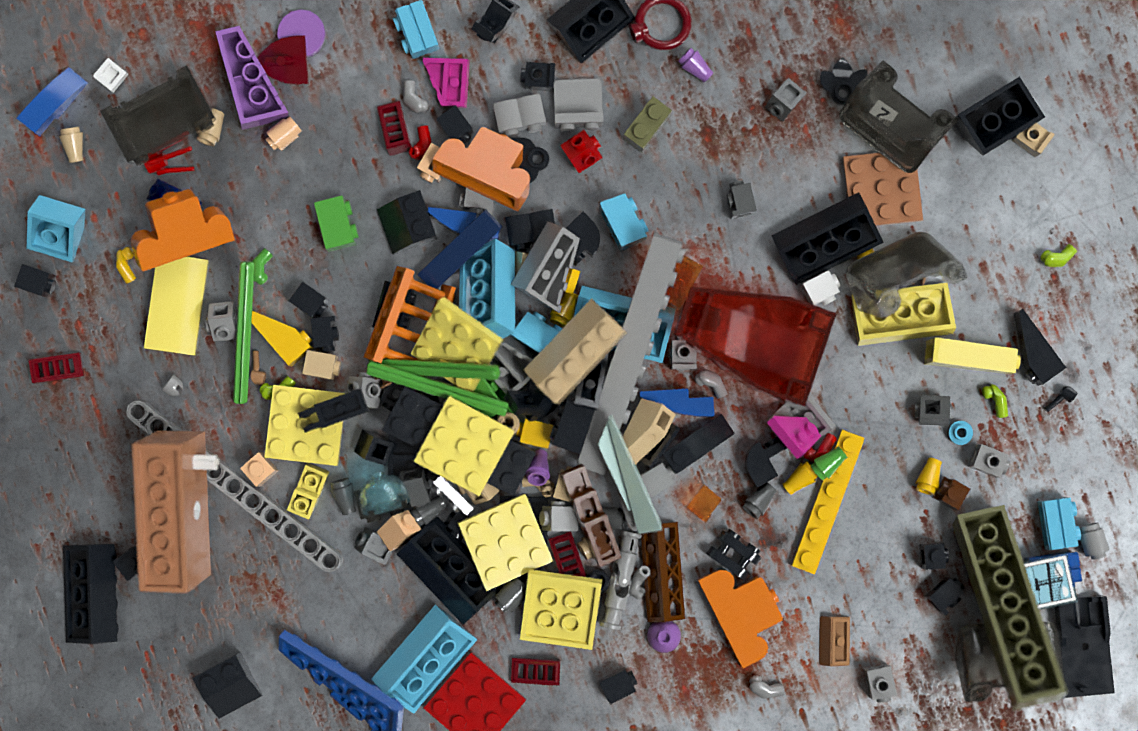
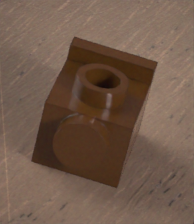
(951, 493)

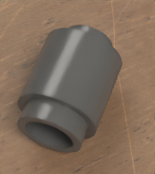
(511, 595)

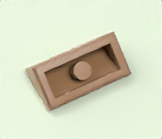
(834, 641)

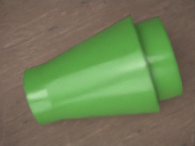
(828, 463)

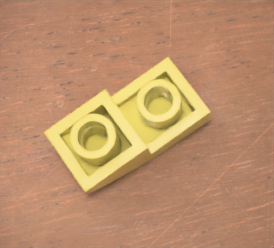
(308, 491)

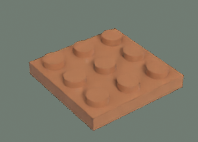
(886, 190)

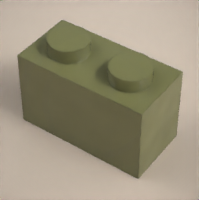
(647, 124)

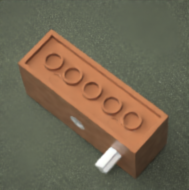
(172, 510)

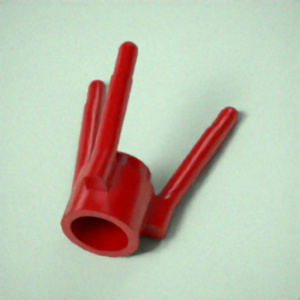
(160, 160)

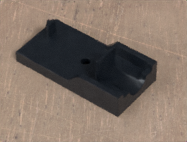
(1087, 670)

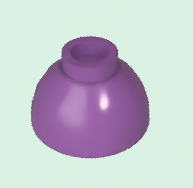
(664, 636)

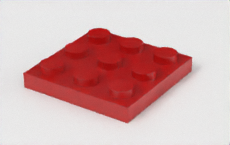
(475, 699)

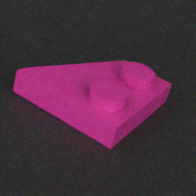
(449, 79)
(795, 433)

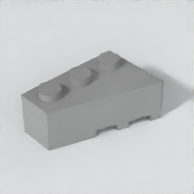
(547, 266)
(512, 359)

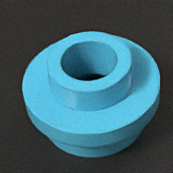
(952, 432)

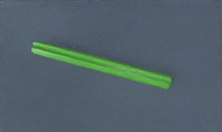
(243, 332)
(445, 369)
(437, 388)

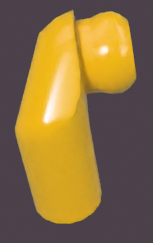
(122, 266)

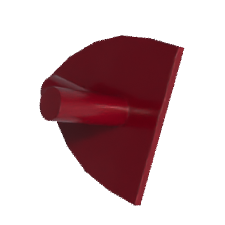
(286, 60)

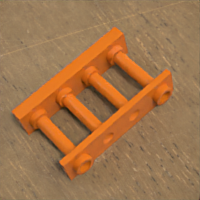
(393, 305)

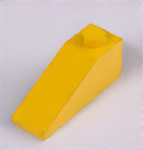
(283, 338)

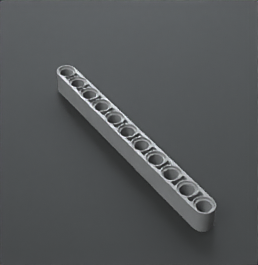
(228, 474)

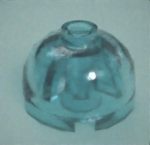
(382, 494)

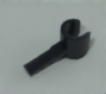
(1066, 393)

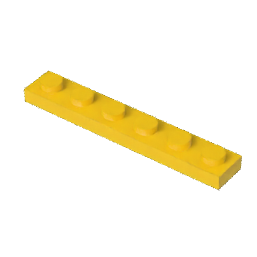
(827, 506)

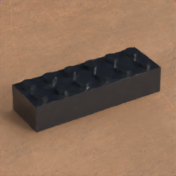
(414, 417)

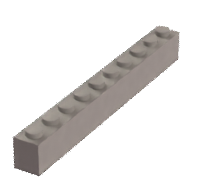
(630, 350)

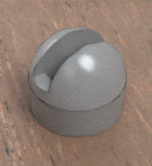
(171, 385)

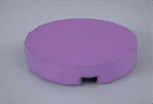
(304, 23)

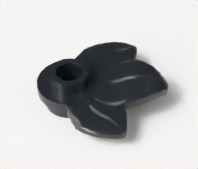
(841, 79)
(529, 153)

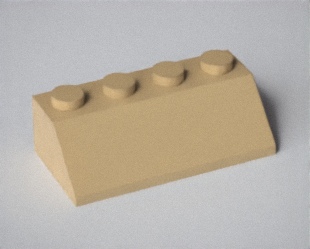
(575, 351)

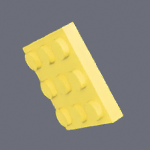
(456, 338)
(285, 429)
(464, 445)
(505, 542)
(560, 609)

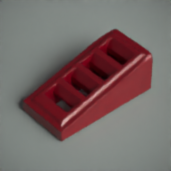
(396, 143)
(35, 369)
(561, 538)
(555, 681)

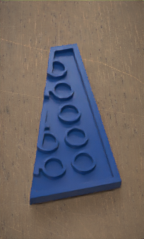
(347, 687)

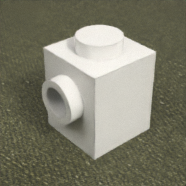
(821, 289)

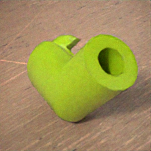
(1058, 259)
(266, 389)
(999, 398)

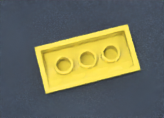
(176, 306)
(922, 313)

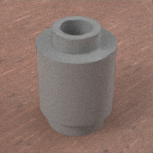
(1093, 541)

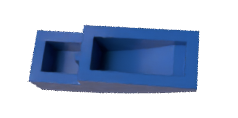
(52, 101)
(455, 220)
(680, 403)

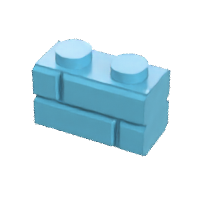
(416, 28)
(1058, 523)

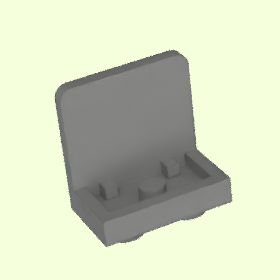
(578, 104)
(811, 411)

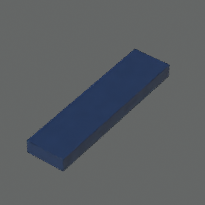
(460, 250)

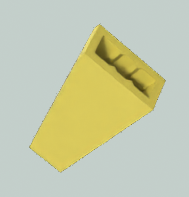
(971, 356)

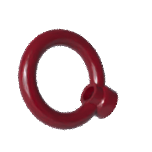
(639, 30)

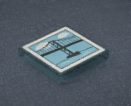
(1051, 580)

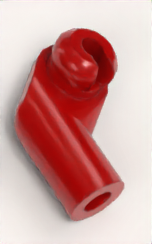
(420, 148)
(825, 447)

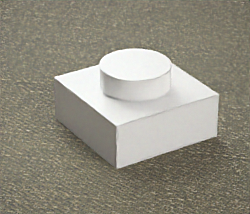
(110, 75)

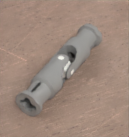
(621, 576)

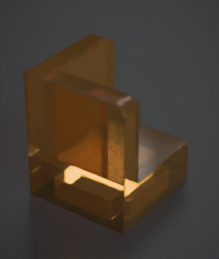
(703, 503)

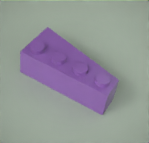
(251, 89)

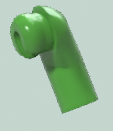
(259, 262)

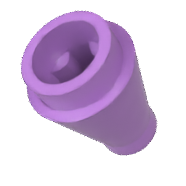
(695, 65)
(538, 471)

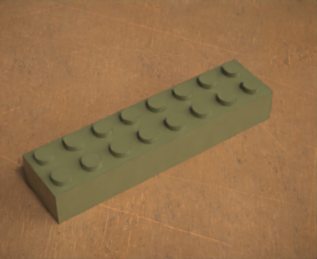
(1009, 608)

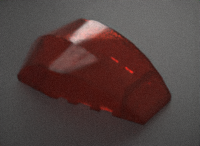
(758, 338)

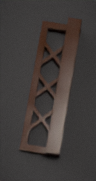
(657, 590)

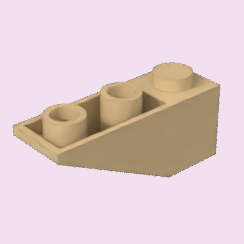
(647, 428)

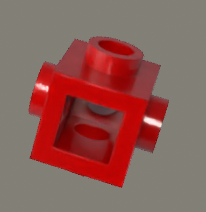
(582, 150)

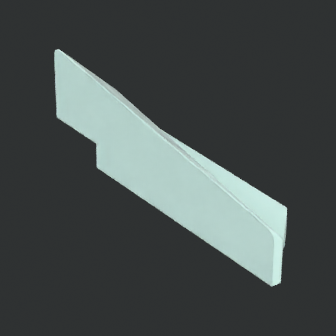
(628, 478)

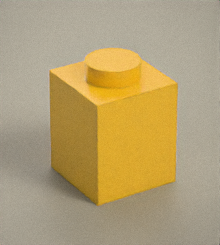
(535, 433)

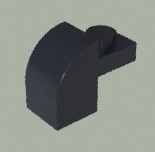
(495, 20)
(589, 237)
(531, 403)
(758, 464)

